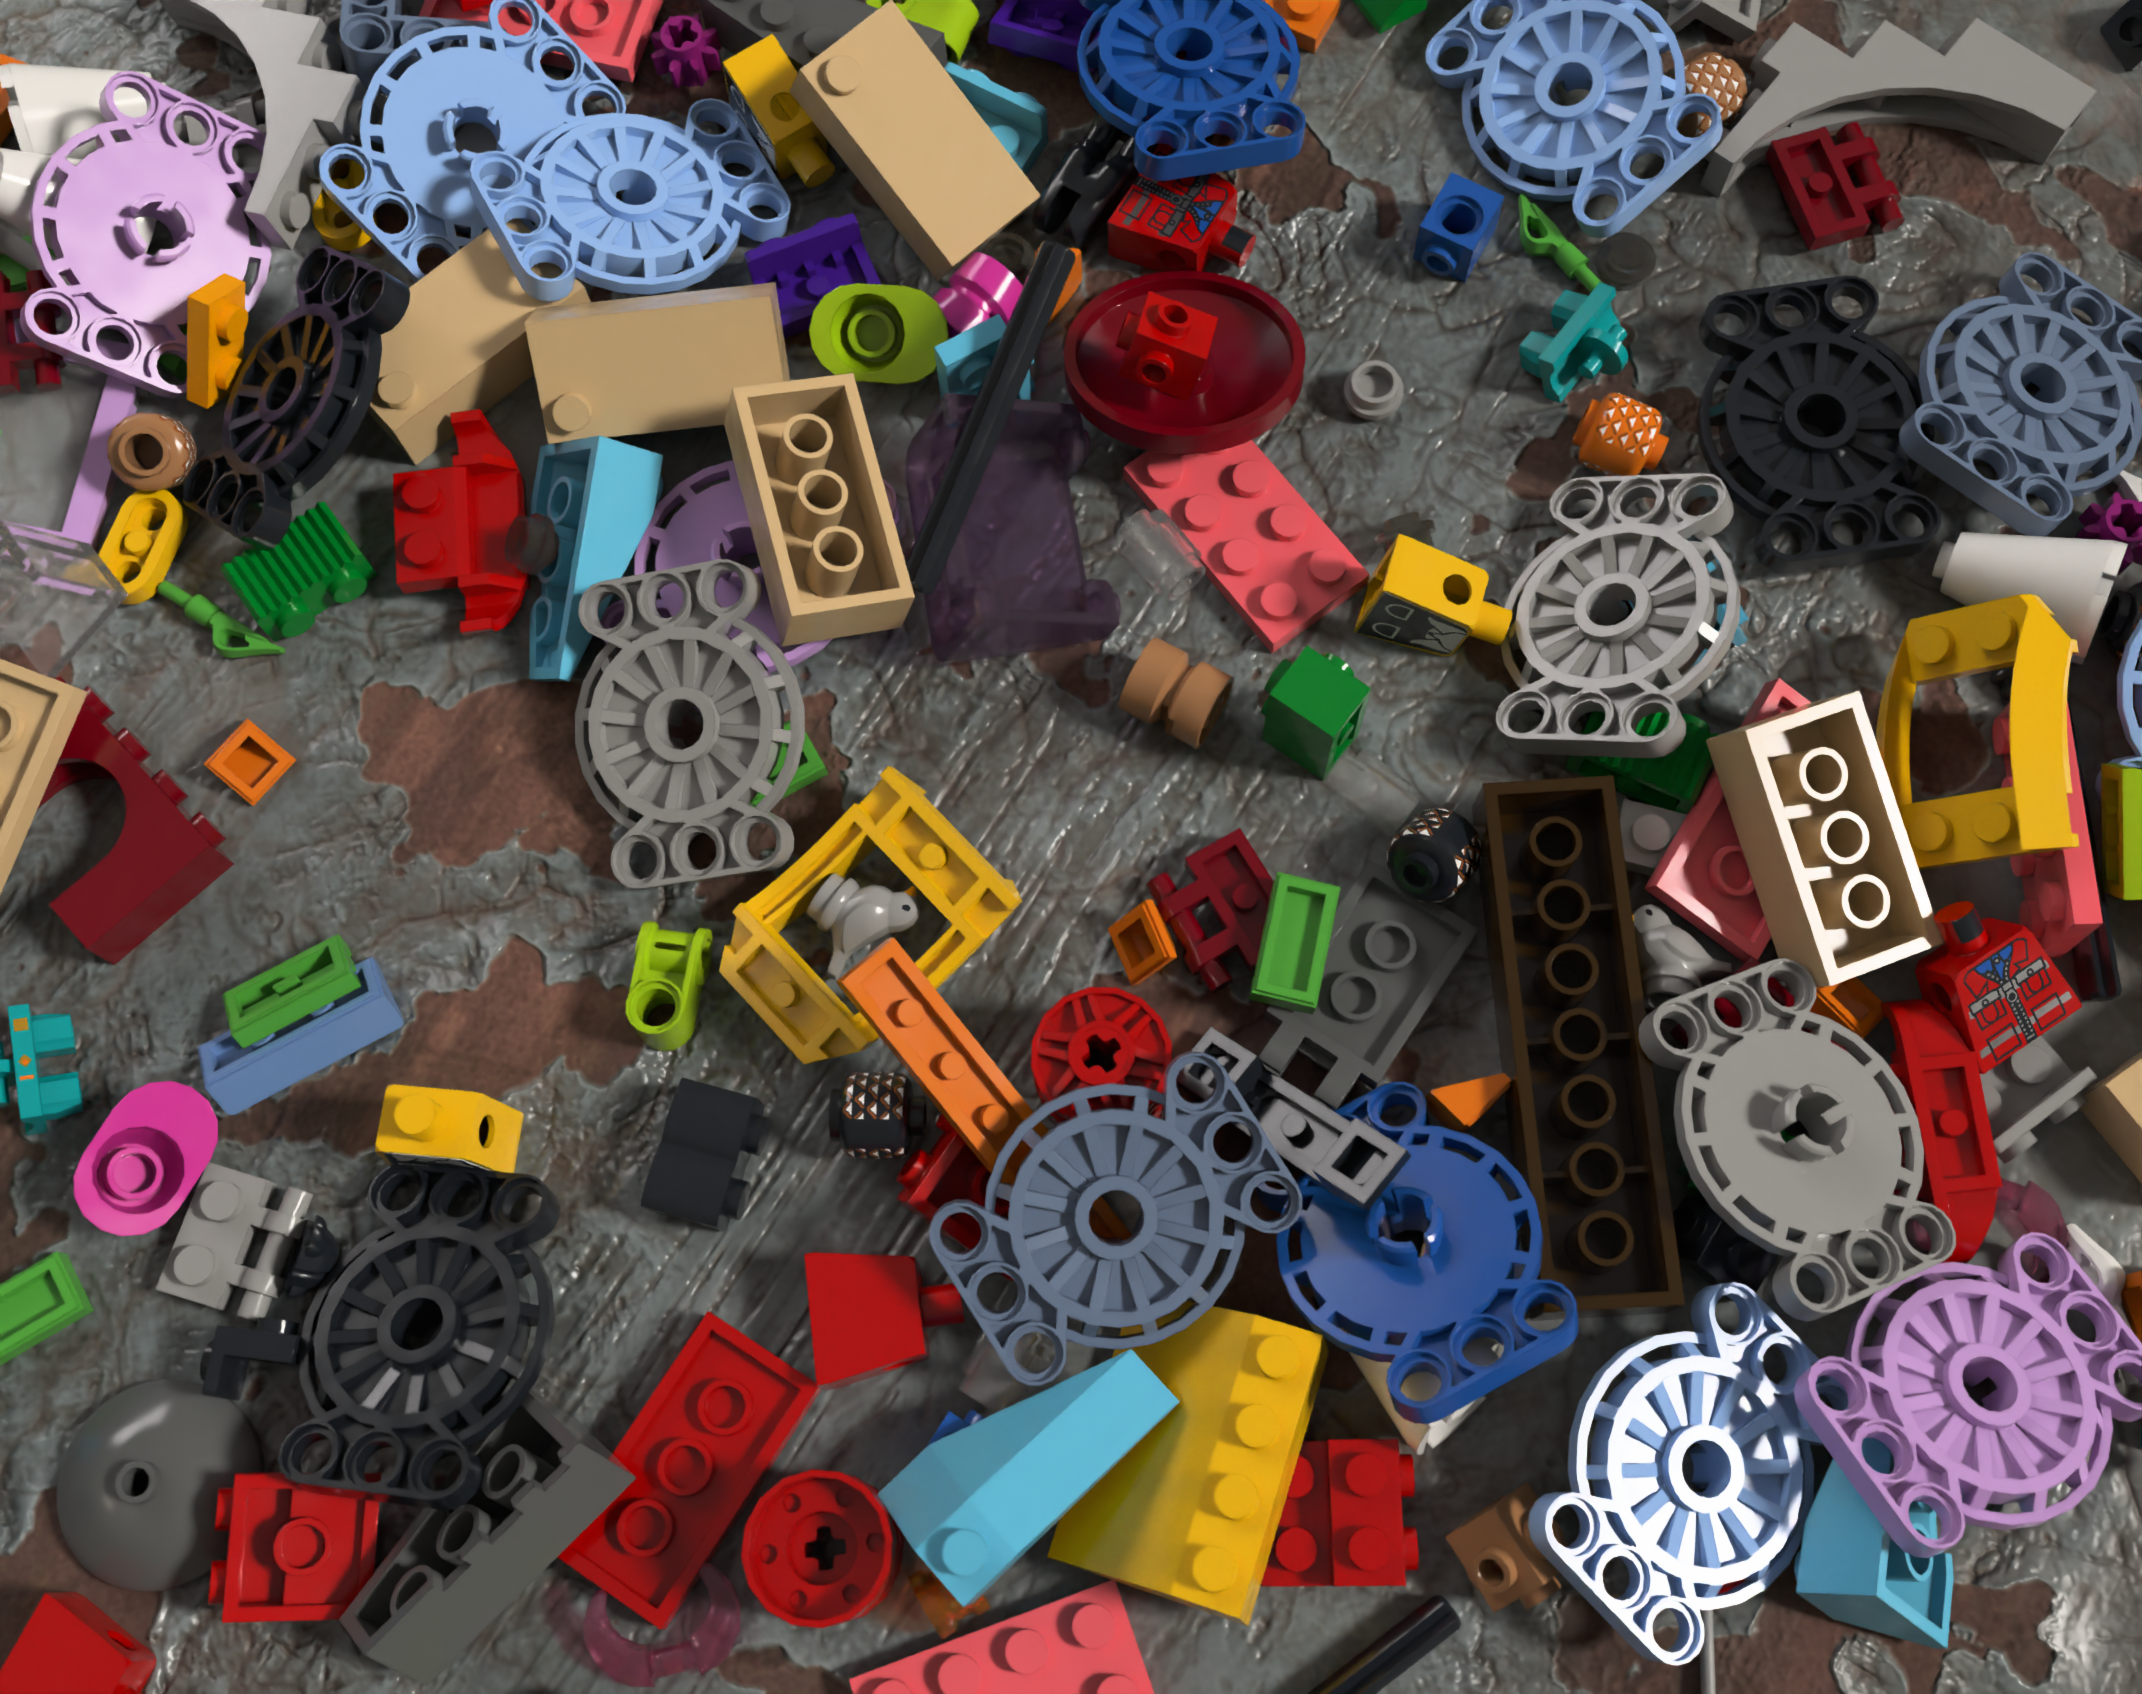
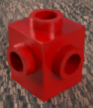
(1165, 345)

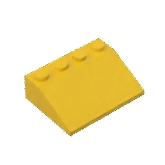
(1208, 1484)

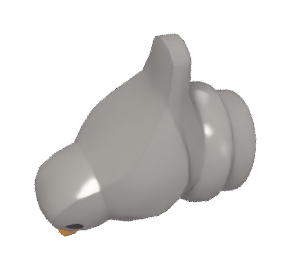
(859, 915)
(1670, 958)

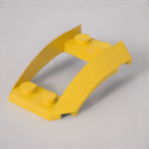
(2000, 821)
(926, 850)

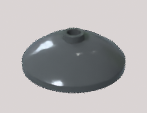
(189, 1451)

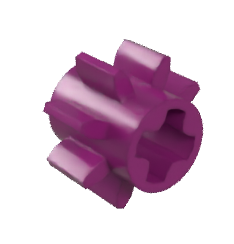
(686, 51)
(2118, 521)

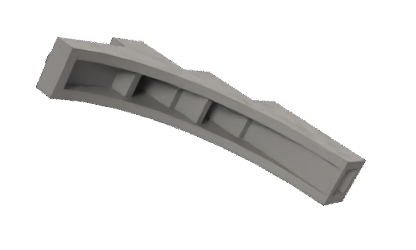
(1968, 85)
(305, 100)

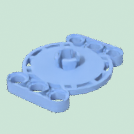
(436, 96)
(1596, 140)
(670, 209)
(1749, 1460)

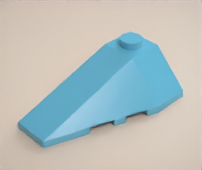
(600, 507)
(1007, 1479)
(1861, 1574)

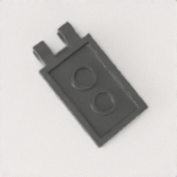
(1376, 984)

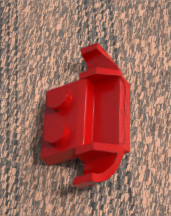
(456, 526)
(1953, 1120)

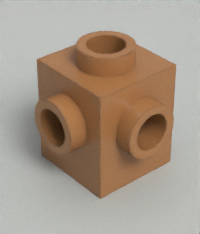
(1501, 1555)

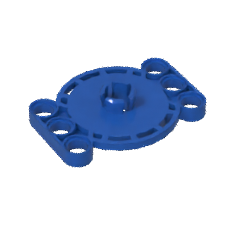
(1218, 88)
(1432, 1305)

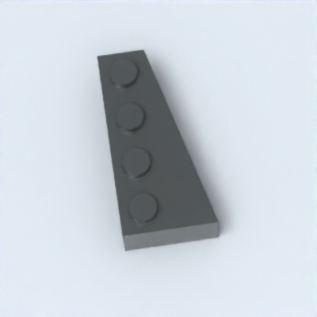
(799, 26)
(466, 1564)

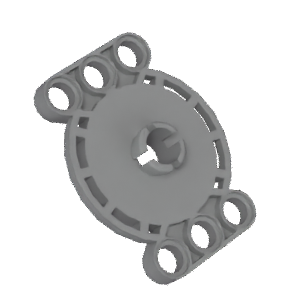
(1575, 595)
(648, 683)
(1808, 1193)

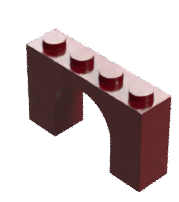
(162, 849)

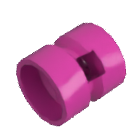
(978, 292)

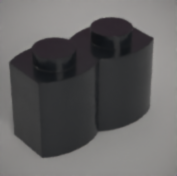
(705, 1155)

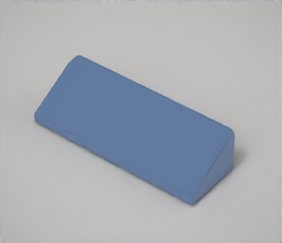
(249, 1075)

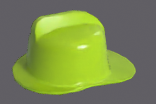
(878, 332)

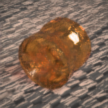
(941, 1605)

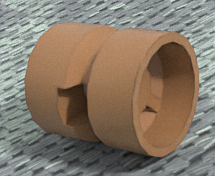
(1179, 694)

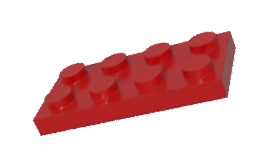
(696, 1464)

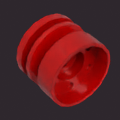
(1103, 1021)
(782, 1539)

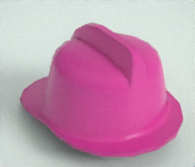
(145, 1158)

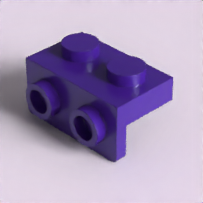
(1041, 29)
(810, 267)

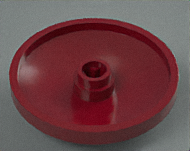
(1241, 391)

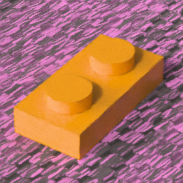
(215, 339)

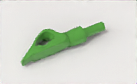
(1552, 244)
(223, 625)

